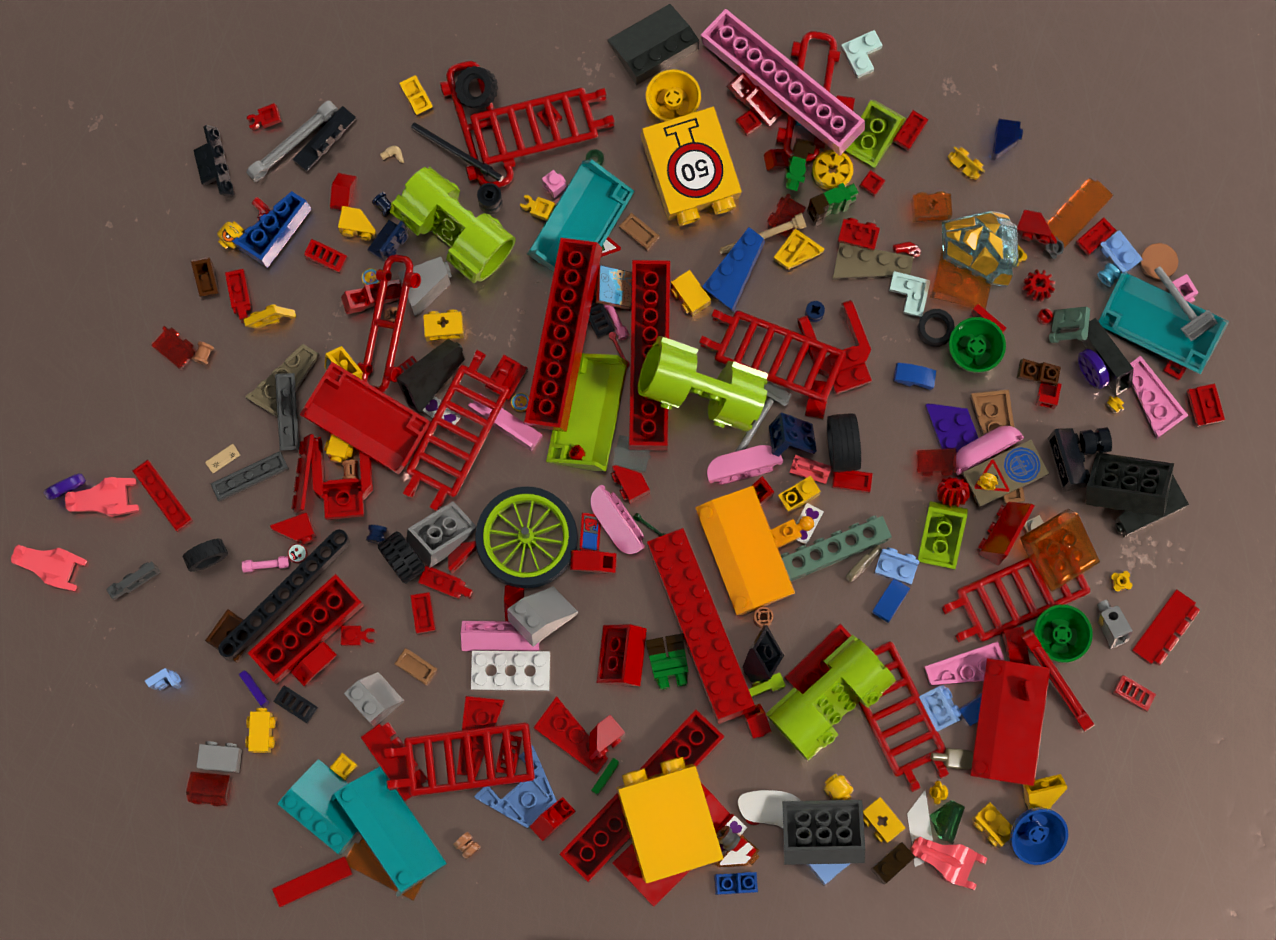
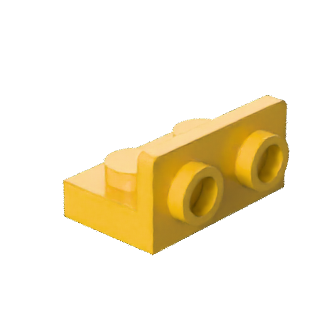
(993, 824)

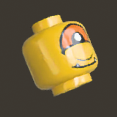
(228, 233)
(838, 788)

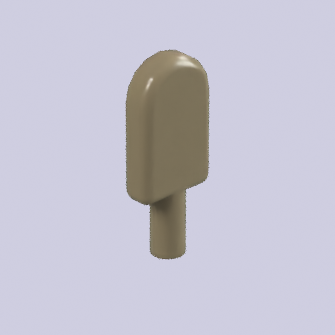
(864, 562)
(955, 758)

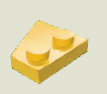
(797, 250)
(268, 316)

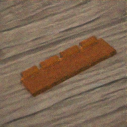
(1084, 209)
(364, 861)

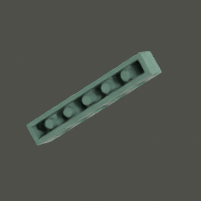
(880, 535)

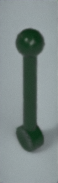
(638, 517)

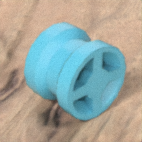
(1109, 274)

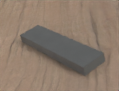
(286, 412)
(249, 476)

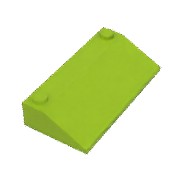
(592, 413)

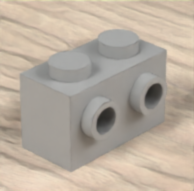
(219, 758)

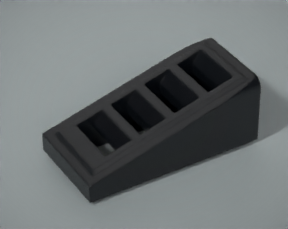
(600, 333)
(313, 708)

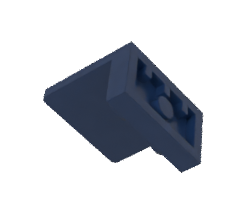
(388, 240)
(791, 431)

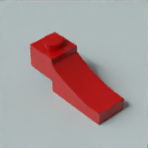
(754, 98)
(365, 298)
(1015, 646)

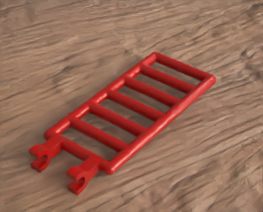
(599, 96)
(720, 349)
(1016, 620)
(923, 716)
(471, 783)

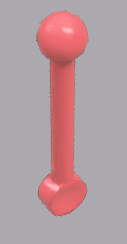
(612, 335)

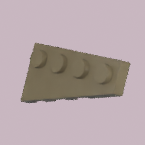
(858, 262)
(299, 363)

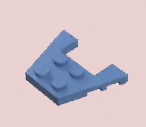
(526, 800)

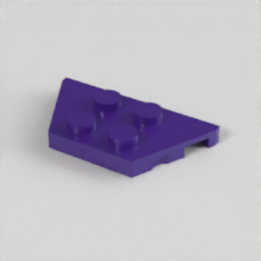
(951, 426)

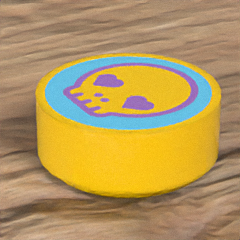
(369, 276)
(519, 402)

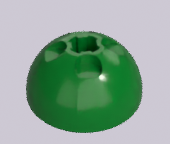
(978, 335)
(1070, 626)

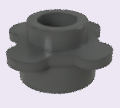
(1055, 249)

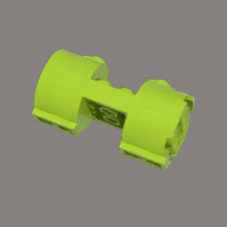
(432, 205)
(671, 374)
(852, 678)

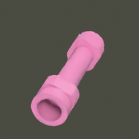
(621, 331)
(282, 562)

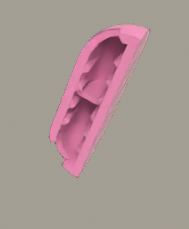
(986, 447)
(742, 464)
(616, 521)

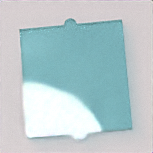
(628, 458)

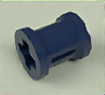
(382, 203)

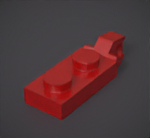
(238, 293)
(444, 583)

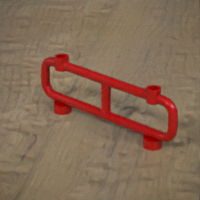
(799, 50)
(448, 88)
(410, 280)

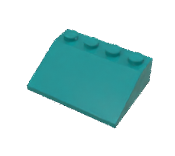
(312, 806)

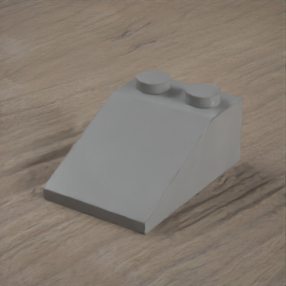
(440, 533)
(540, 614)

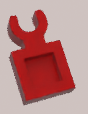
(267, 117)
(353, 635)

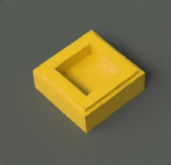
(343, 766)

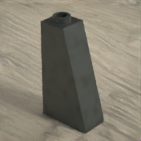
(1118, 367)
(429, 374)
(1131, 522)

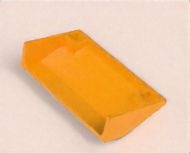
(745, 550)

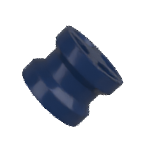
(815, 315)
(376, 533)

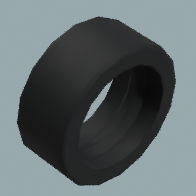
(940, 314)

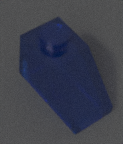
(1006, 137)

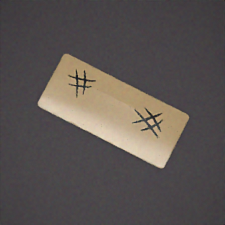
(222, 458)

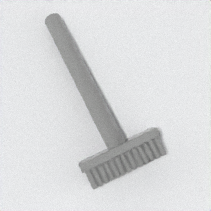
(1198, 324)
(773, 393)

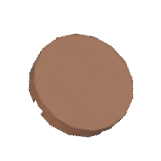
(1156, 256)

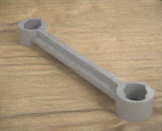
(260, 168)

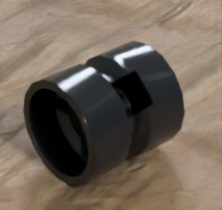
(489, 198)
(1095, 441)

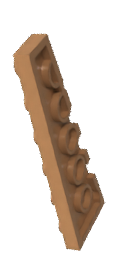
(992, 411)

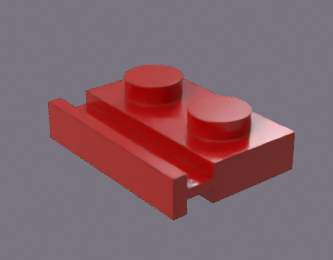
(514, 378)
(1205, 405)

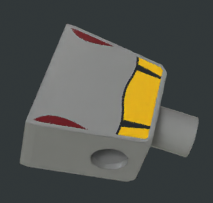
(1113, 624)

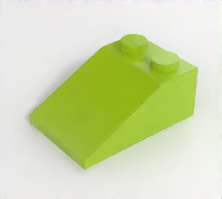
(880, 130)
(942, 535)

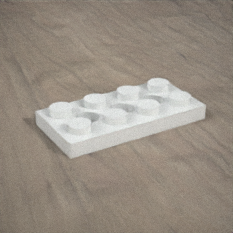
(501, 660)

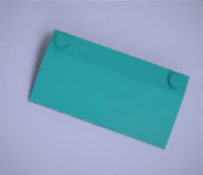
(583, 212)
(1155, 322)
(389, 830)

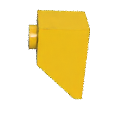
(1044, 792)

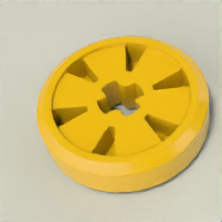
(831, 159)

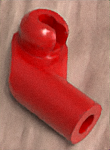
(261, 206)
(908, 248)

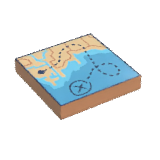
(614, 287)

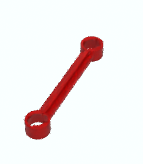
(1057, 680)

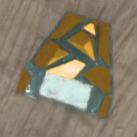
(982, 244)

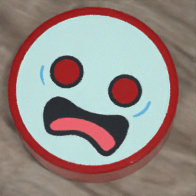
(297, 553)

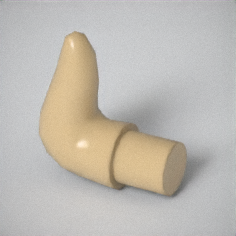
(392, 150)

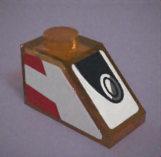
(740, 856)

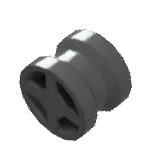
(728, 838)

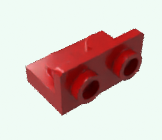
(859, 234)

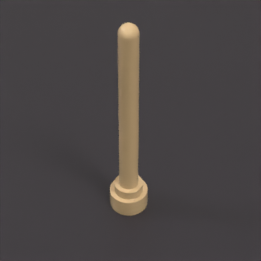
(797, 222)

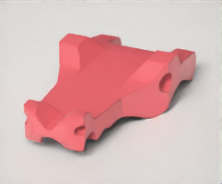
(106, 498)
(50, 565)
(951, 861)

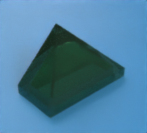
(947, 820)

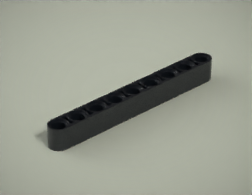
(282, 604)

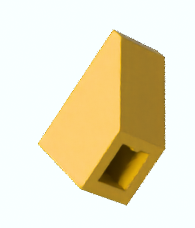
(355, 223)
(799, 494)

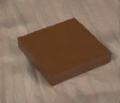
(222, 629)

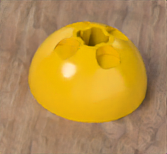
(672, 87)

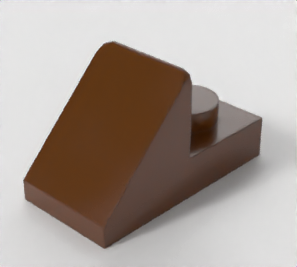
(204, 276)

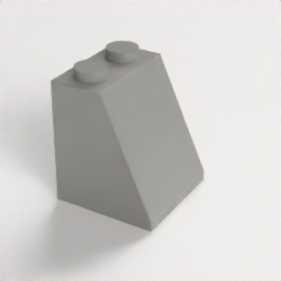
(434, 281)
(374, 698)

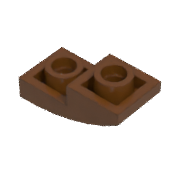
(1038, 372)

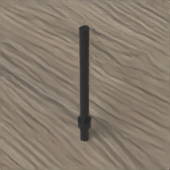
(485, 169)

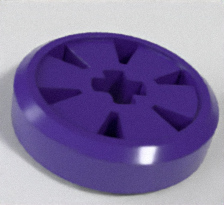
(1093, 368)
(64, 486)

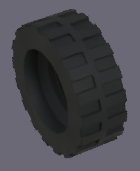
(464, 80)
(205, 555)

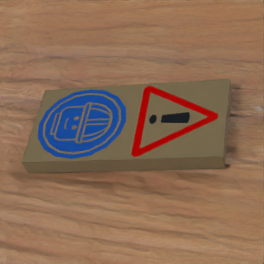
(1012, 469)

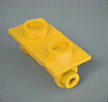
(972, 166)

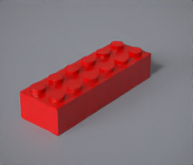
(305, 629)

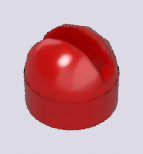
(1041, 317)
(577, 453)

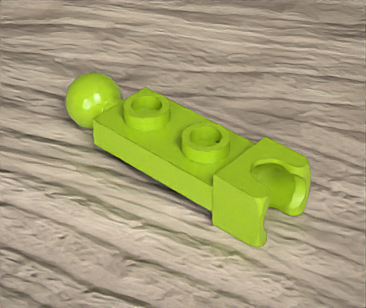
(774, 684)

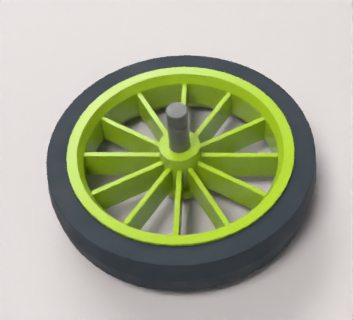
(526, 537)

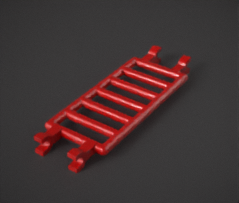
(418, 476)

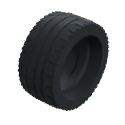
(844, 442)

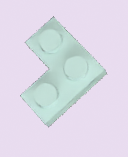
(858, 50)
(914, 288)

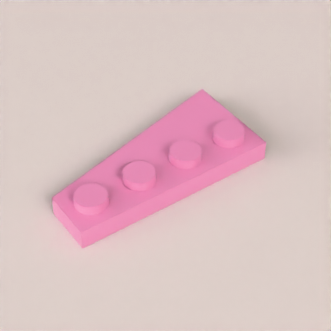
(1156, 400)
(963, 667)

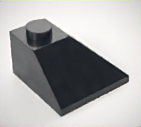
(762, 657)

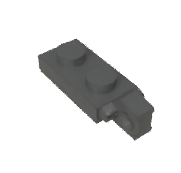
(133, 580)

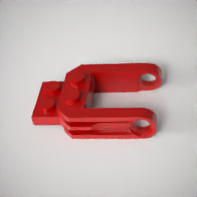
(853, 370)
(344, 496)

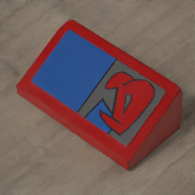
(589, 533)

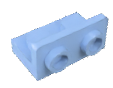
(1121, 252)
(897, 565)
(161, 679)
(940, 707)

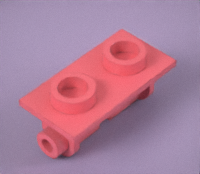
(806, 467)

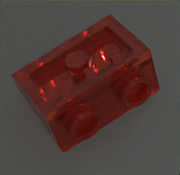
(786, 211)
(173, 348)
(936, 461)
(208, 788)

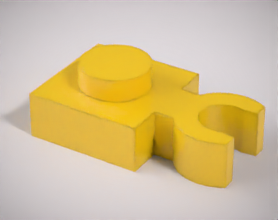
(540, 208)

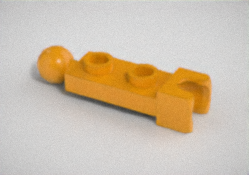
(790, 530)

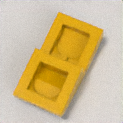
(416, 95)

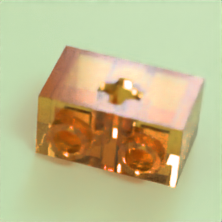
(924, 213)

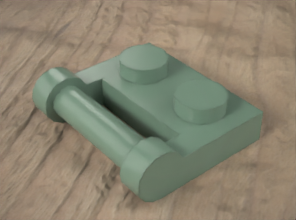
(1070, 319)

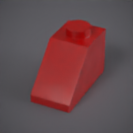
(296, 529)

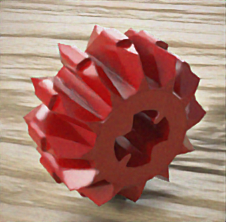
(1042, 279)
(953, 491)

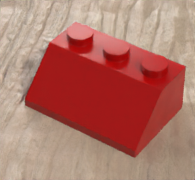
(621, 655)

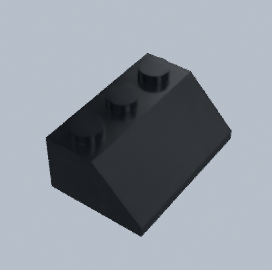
(1068, 459)

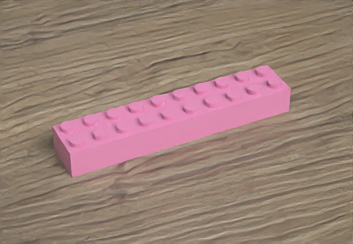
(783, 82)

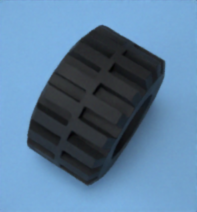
(401, 557)

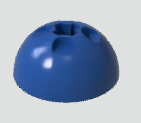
(1038, 835)

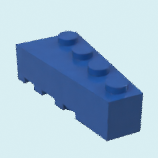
(273, 229)
(731, 275)

